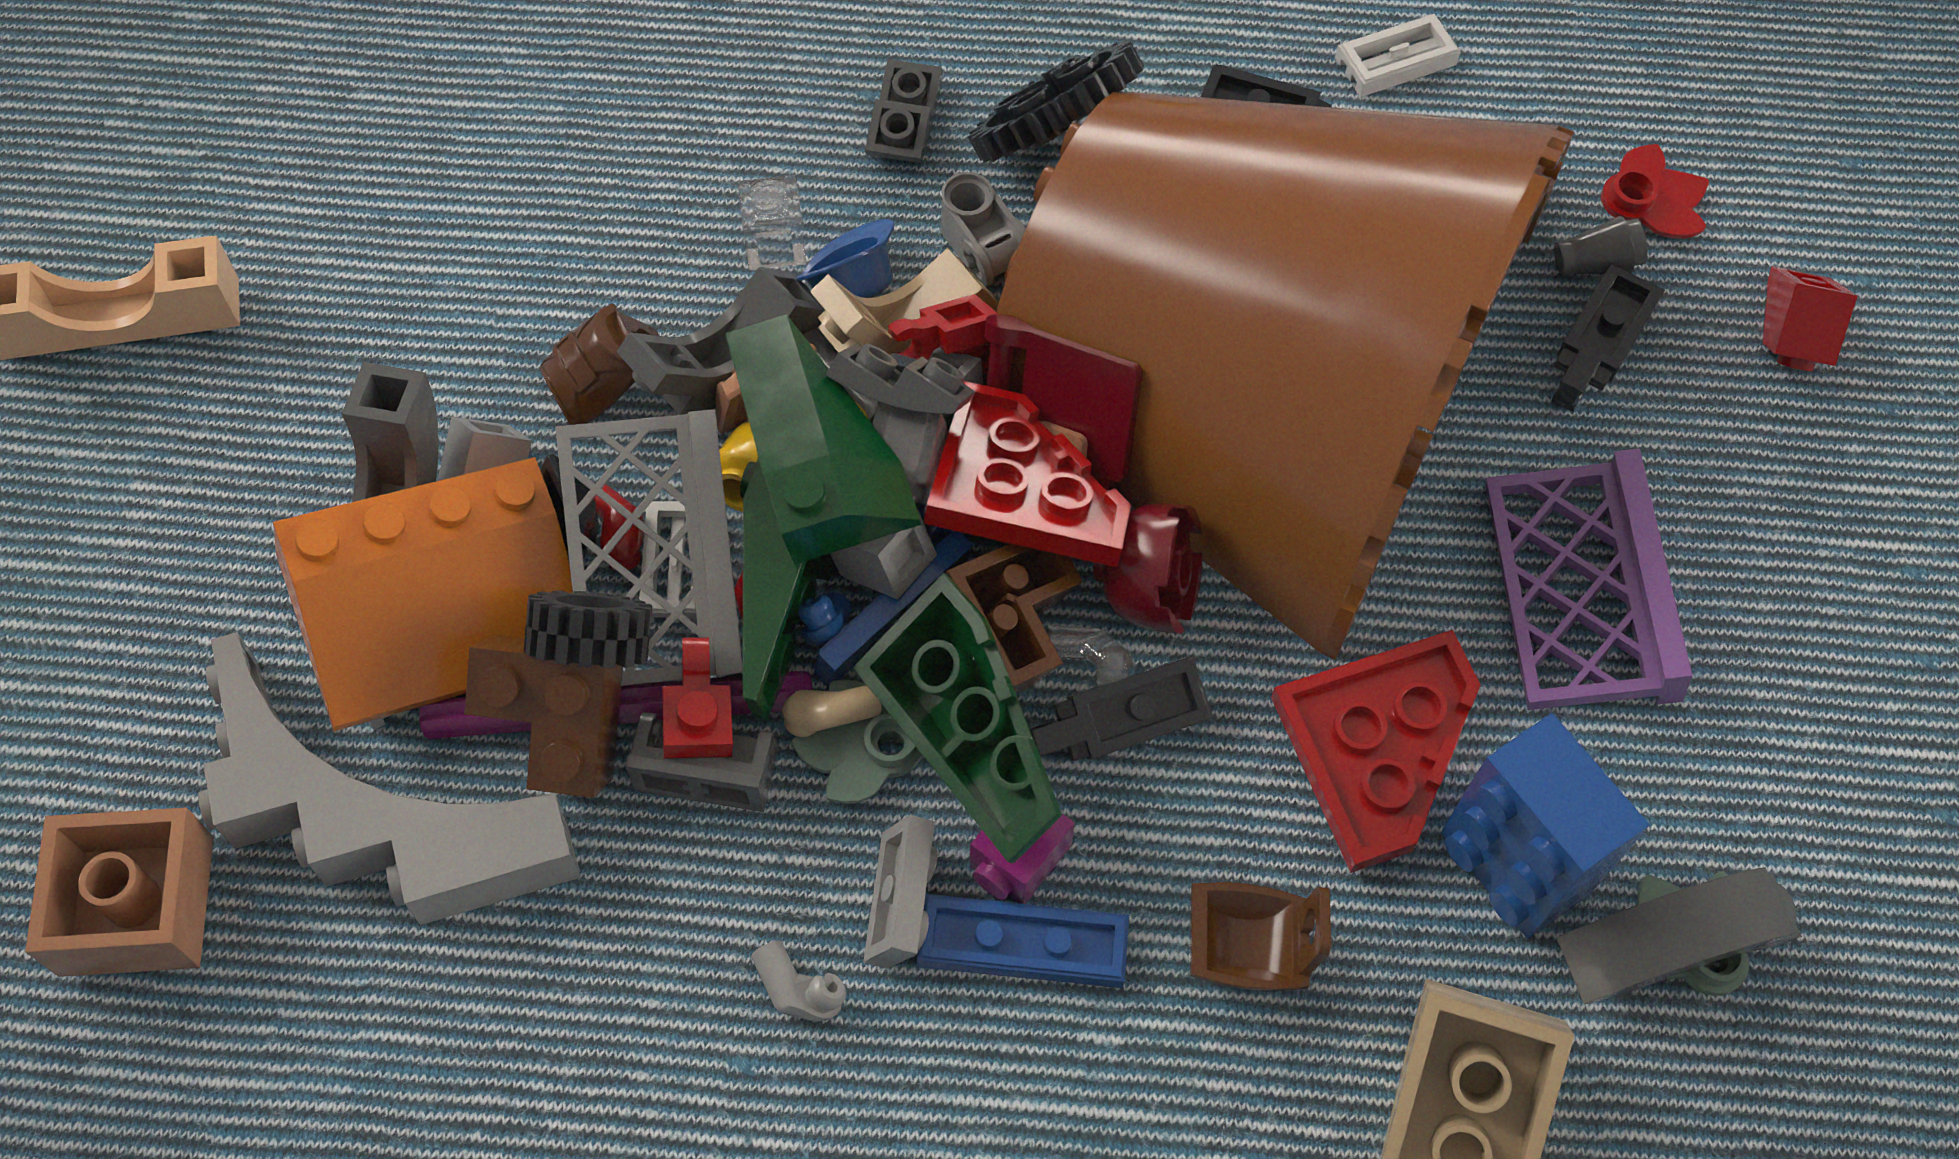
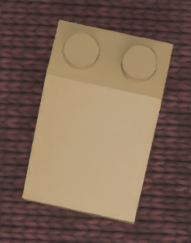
(1476, 1079)

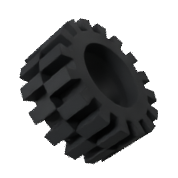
(587, 629)

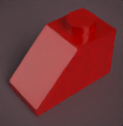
(1806, 318)

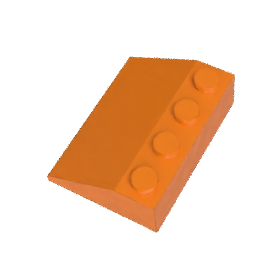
(415, 579)

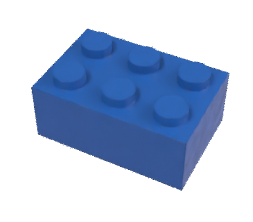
(1541, 826)

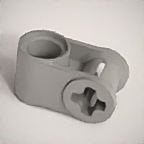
(984, 235)

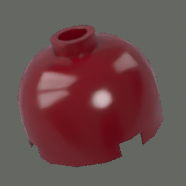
(1156, 569)

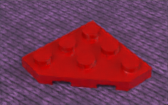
(1022, 484)
(1380, 741)

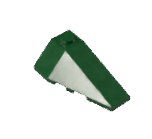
(818, 451)
(771, 595)
(959, 708)

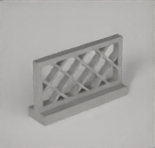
(704, 525)

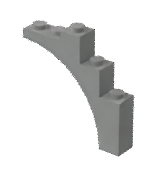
(433, 853)

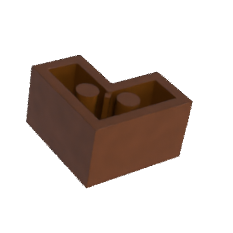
(1009, 592)
(569, 710)

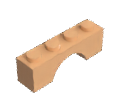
(179, 292)

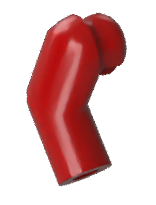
(627, 549)

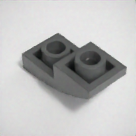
(904, 111)
(921, 387)

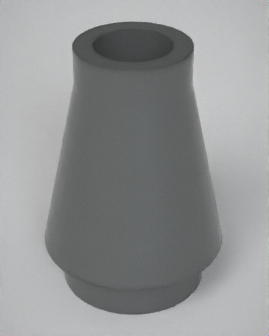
(1593, 251)

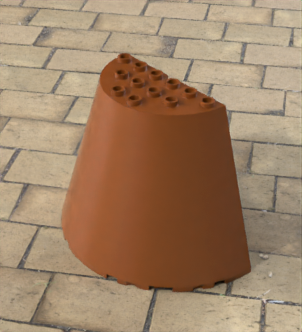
(1291, 311)

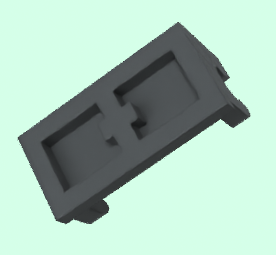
(726, 781)

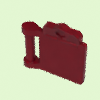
(1072, 389)

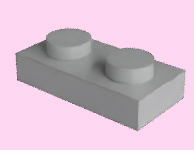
(903, 871)

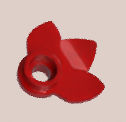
(1655, 195)

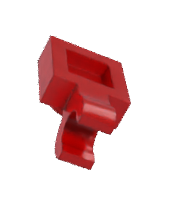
(951, 325)
(697, 713)

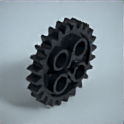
(1051, 104)

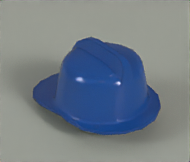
(855, 260)

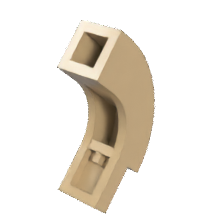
(865, 320)

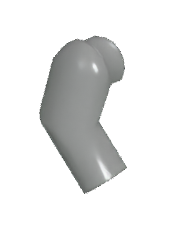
(795, 993)

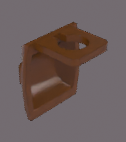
(587, 370)
(1257, 935)

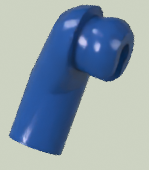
(823, 617)

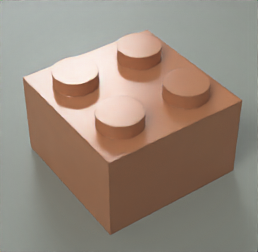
(120, 892)

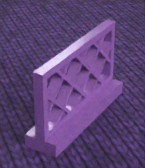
(1643, 584)

